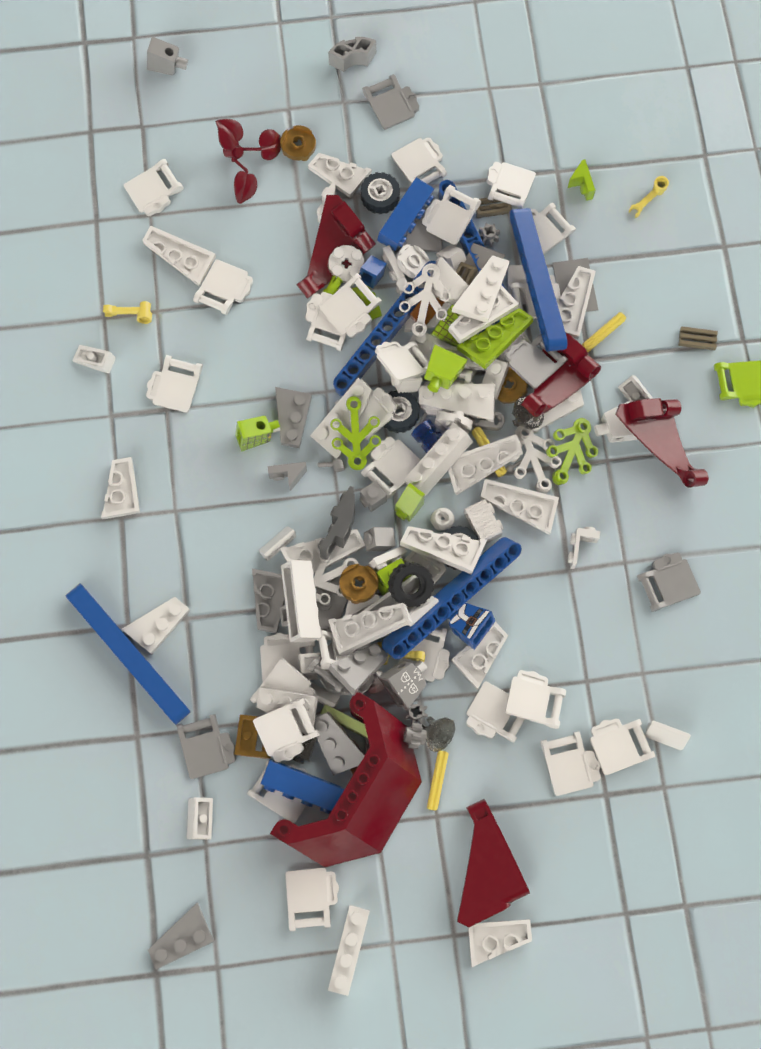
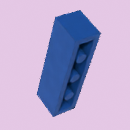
(405, 214)
(301, 785)

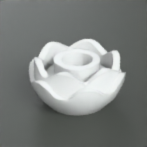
(439, 524)
(376, 685)

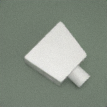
(613, 428)

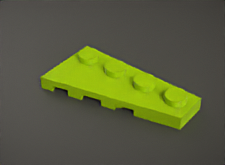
(496, 339)

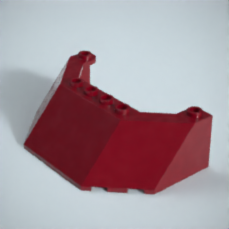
(370, 801)

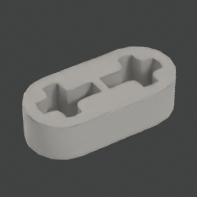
(488, 425)

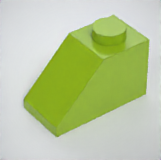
(409, 502)

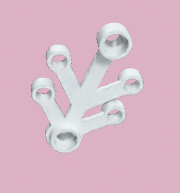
(426, 296)
(533, 455)
(321, 580)

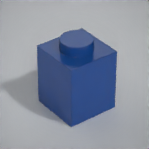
(372, 271)

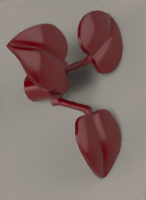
(229, 134)

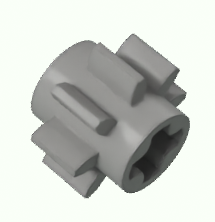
(489, 234)
(421, 710)
(415, 735)

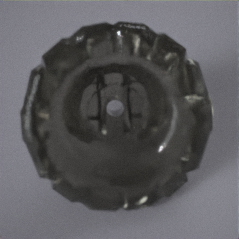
(523, 417)
(439, 733)

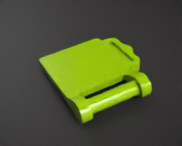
(744, 379)

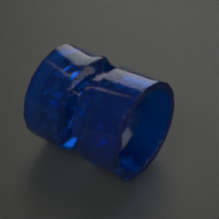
(426, 434)

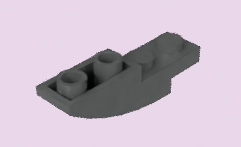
(341, 525)

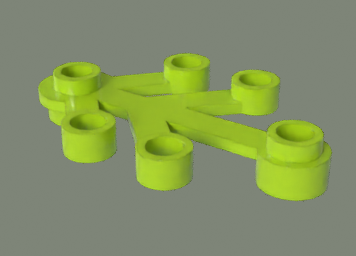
(356, 437)
(573, 449)

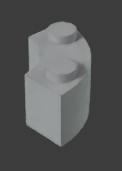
(352, 52)

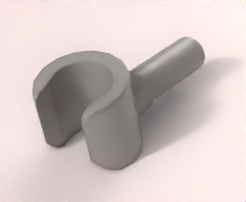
(337, 464)

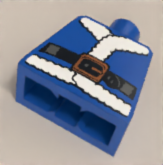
(471, 624)

